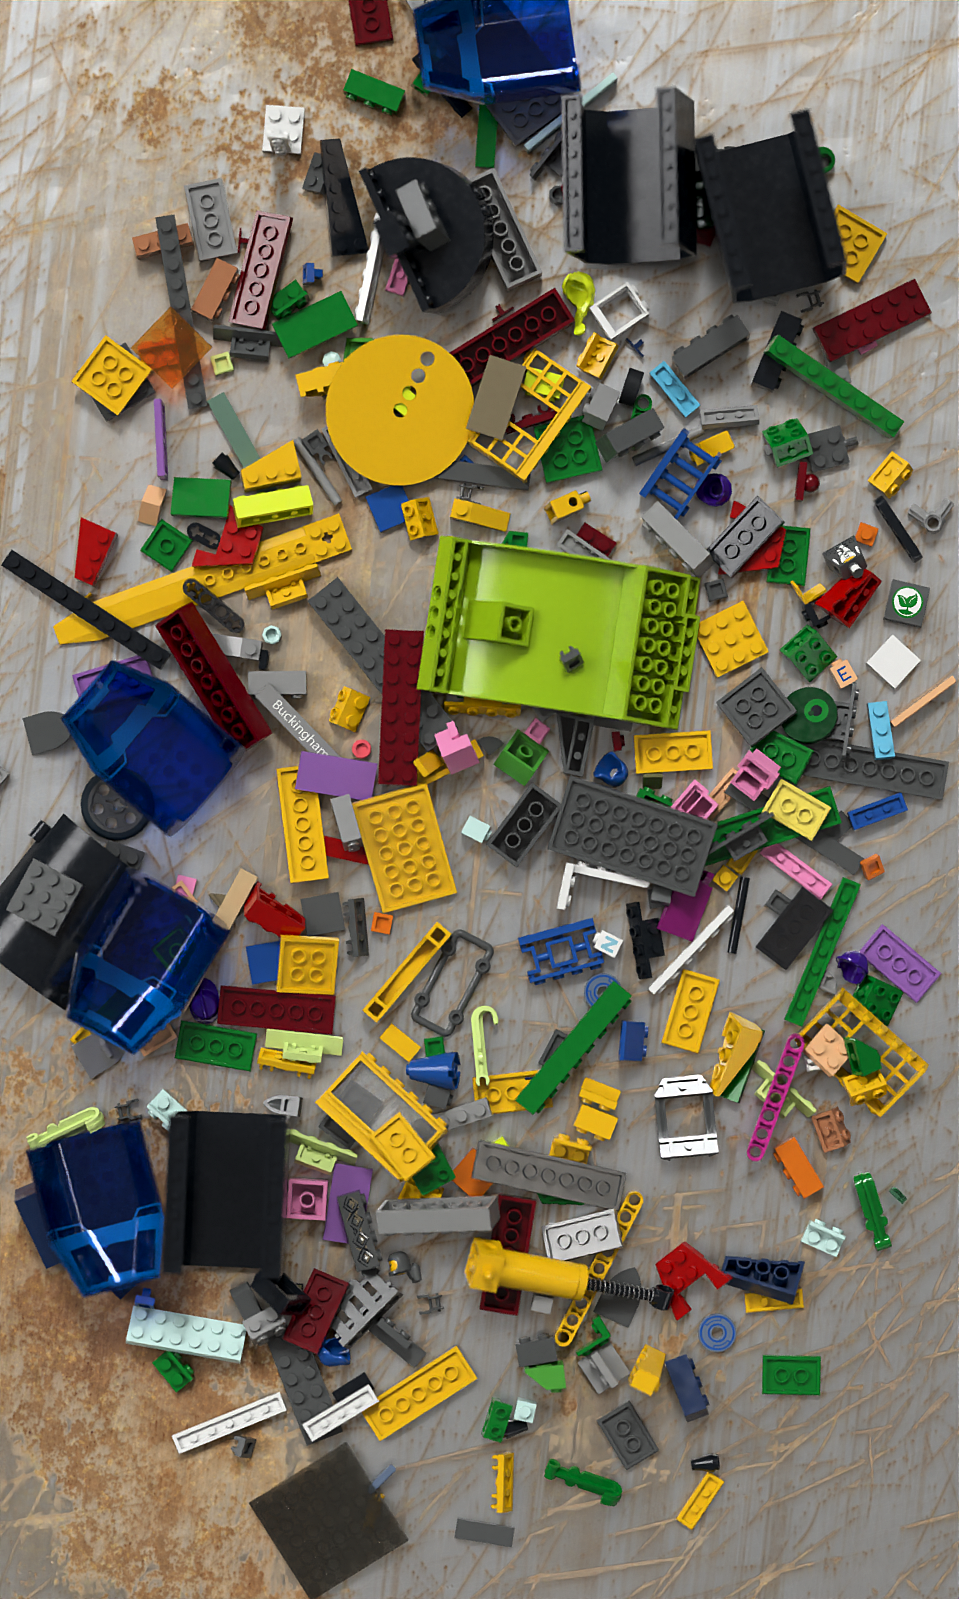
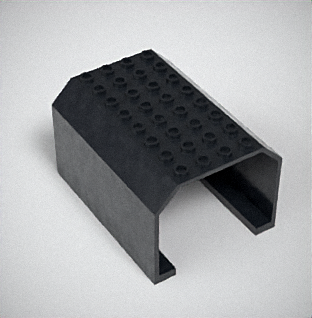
(629, 181)
(772, 212)
(226, 1191)

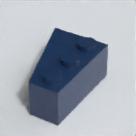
(687, 1387)

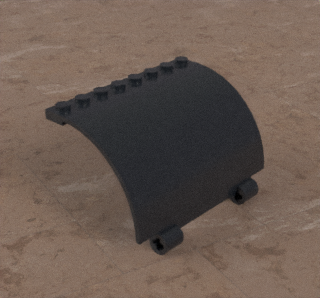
(31, 952)

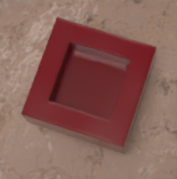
(617, 740)

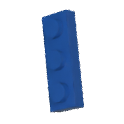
(877, 811)

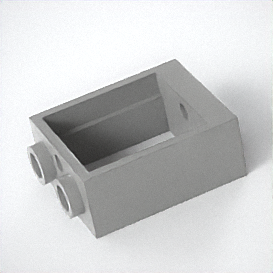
(347, 823)

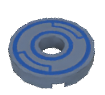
(594, 983)
(705, 1332)

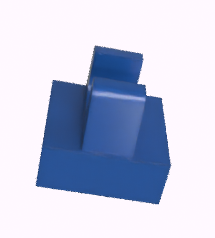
(310, 273)
(145, 1300)

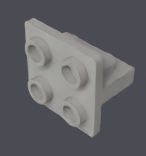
(265, 1325)
(604, 1367)

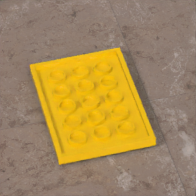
(404, 847)

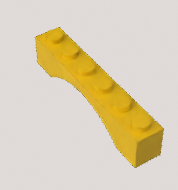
(407, 971)

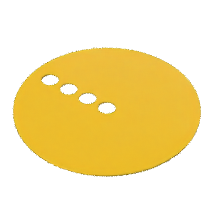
(363, 418)

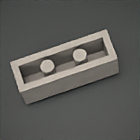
(284, 682)

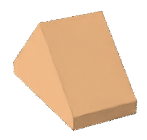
(152, 505)

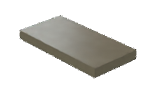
(496, 397)

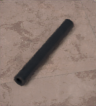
(738, 915)

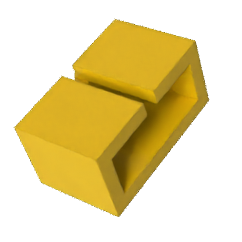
(595, 1121)

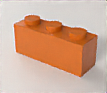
(797, 1167)

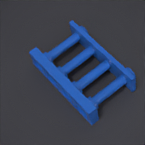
(673, 457)

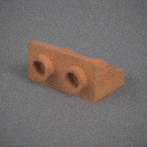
(831, 1129)

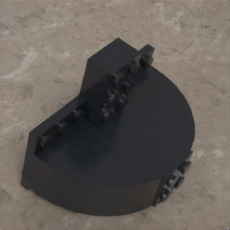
(456, 267)

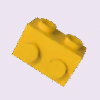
(597, 356)
(349, 709)
(600, 1093)

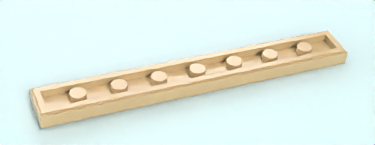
(232, 904)

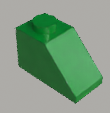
(862, 1057)

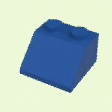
(632, 1040)

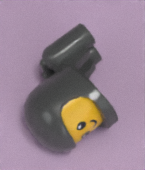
(400, 1265)

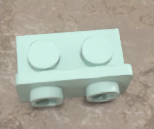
(163, 1106)
(822, 1237)

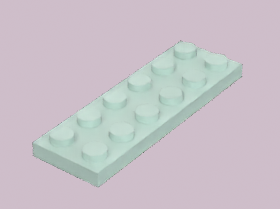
(186, 1334)

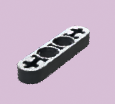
(898, 529)
(215, 603)

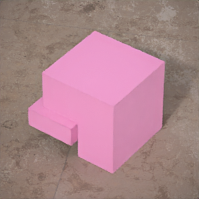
(456, 749)
(755, 774)
(695, 801)

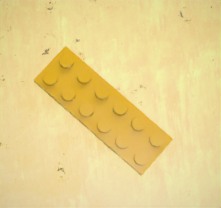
(302, 829)
(419, 1392)

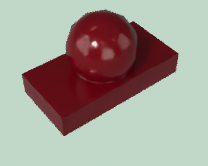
(805, 482)

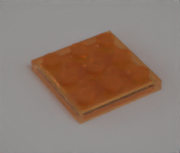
(171, 347)

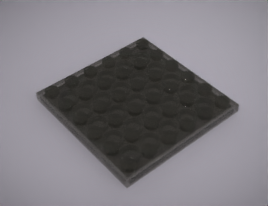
(328, 1521)

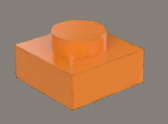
(866, 534)
(872, 866)
(381, 923)

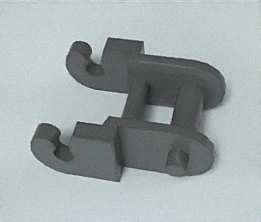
(816, 293)
(461, 497)
(128, 1112)
(439, 1307)

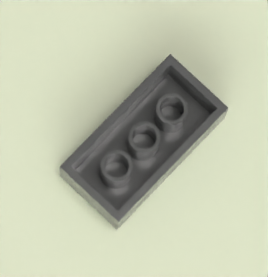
(711, 346)
(524, 824)

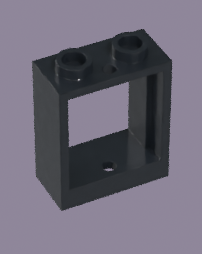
(281, 1294)

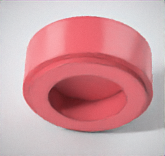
(361, 749)

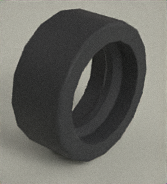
(631, 387)

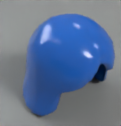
(606, 765)
(334, 1353)

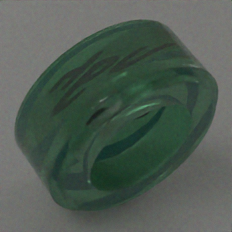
(898, 1195)

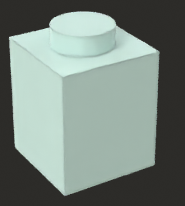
(476, 829)
(524, 1410)

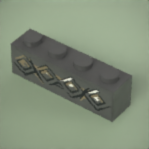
(358, 1230)

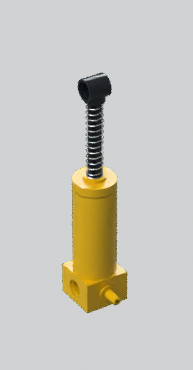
(493, 1267)

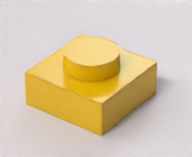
(725, 877)

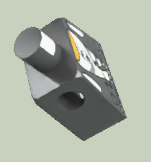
(846, 559)

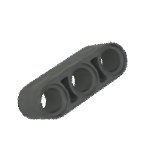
(245, 1300)

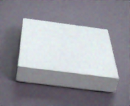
(893, 661)

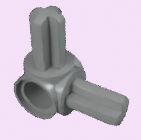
(925, 517)

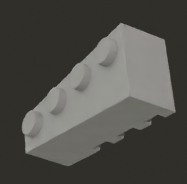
(677, 539)

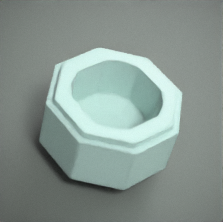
(330, 357)
(271, 634)

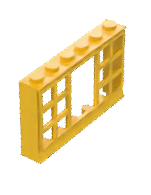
(552, 431)
(875, 1105)

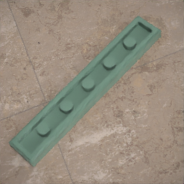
(235, 432)

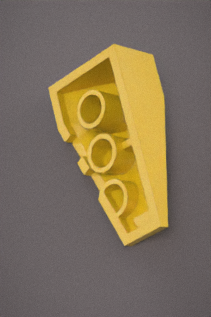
(738, 1045)

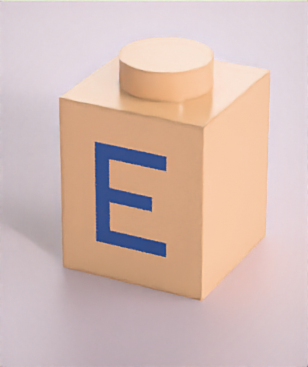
(842, 673)

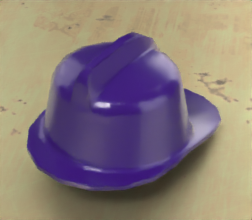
(205, 1003)

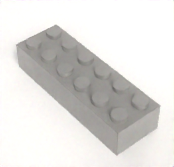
(510, 246)
(437, 1215)

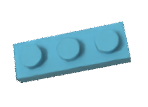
(674, 389)
(880, 730)

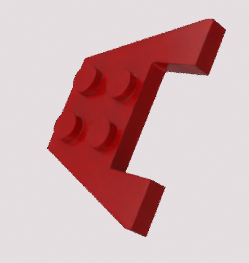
(235, 548)
(769, 555)
(683, 1268)

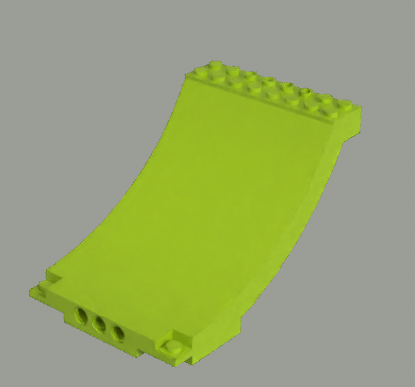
(511, 609)

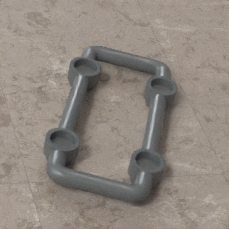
(422, 998)

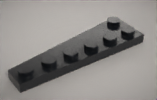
(343, 215)

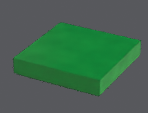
(166, 545)

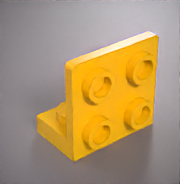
(570, 1149)

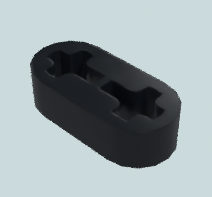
(201, 539)

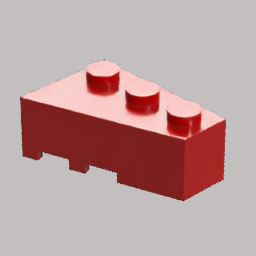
(92, 551)
(849, 597)
(271, 914)

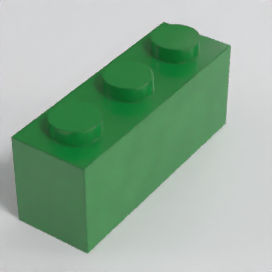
(373, 92)

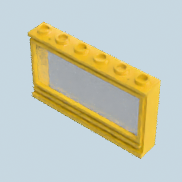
(369, 1098)

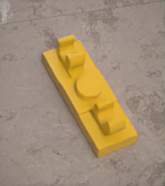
(274, 1059)
(504, 1482)

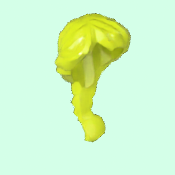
(580, 292)

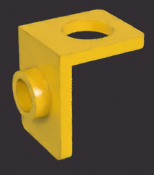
(810, 595)

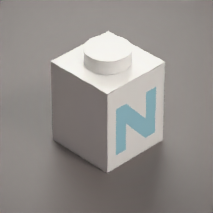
(607, 943)

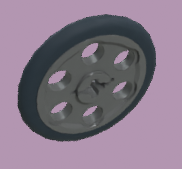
(97, 822)

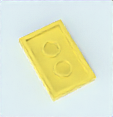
(796, 809)

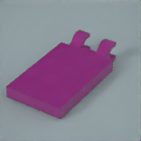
(686, 911)

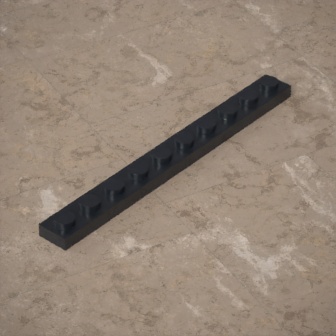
(86, 609)

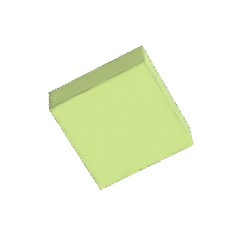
(222, 363)

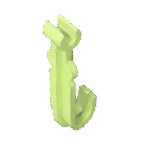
(479, 1041)
(87, 1119)

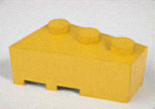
(317, 381)
(272, 470)
(647, 1370)

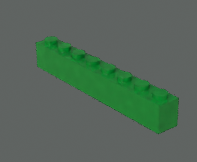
(833, 386)
(572, 1048)

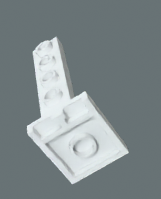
(283, 129)
(601, 872)

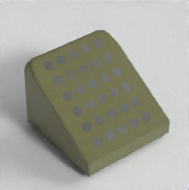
(653, 780)

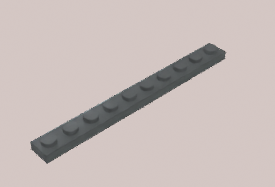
(179, 299)

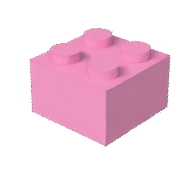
(307, 1199)

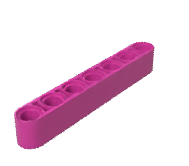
(768, 1104)

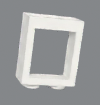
(603, 322)

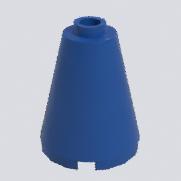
(436, 1070)

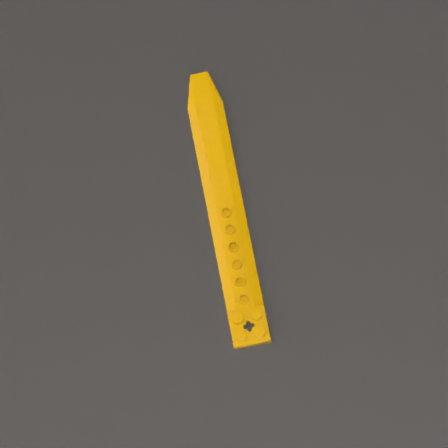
(166, 594)

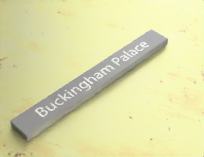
(294, 722)

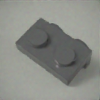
(314, 178)

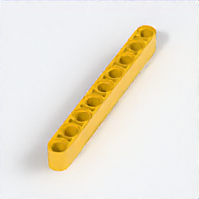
(580, 1312)

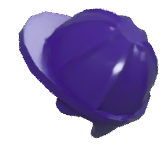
(715, 490)
(853, 966)

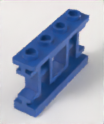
(557, 937)

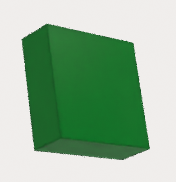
(434, 1046)

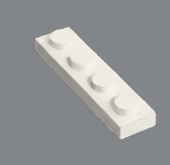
(340, 1412)

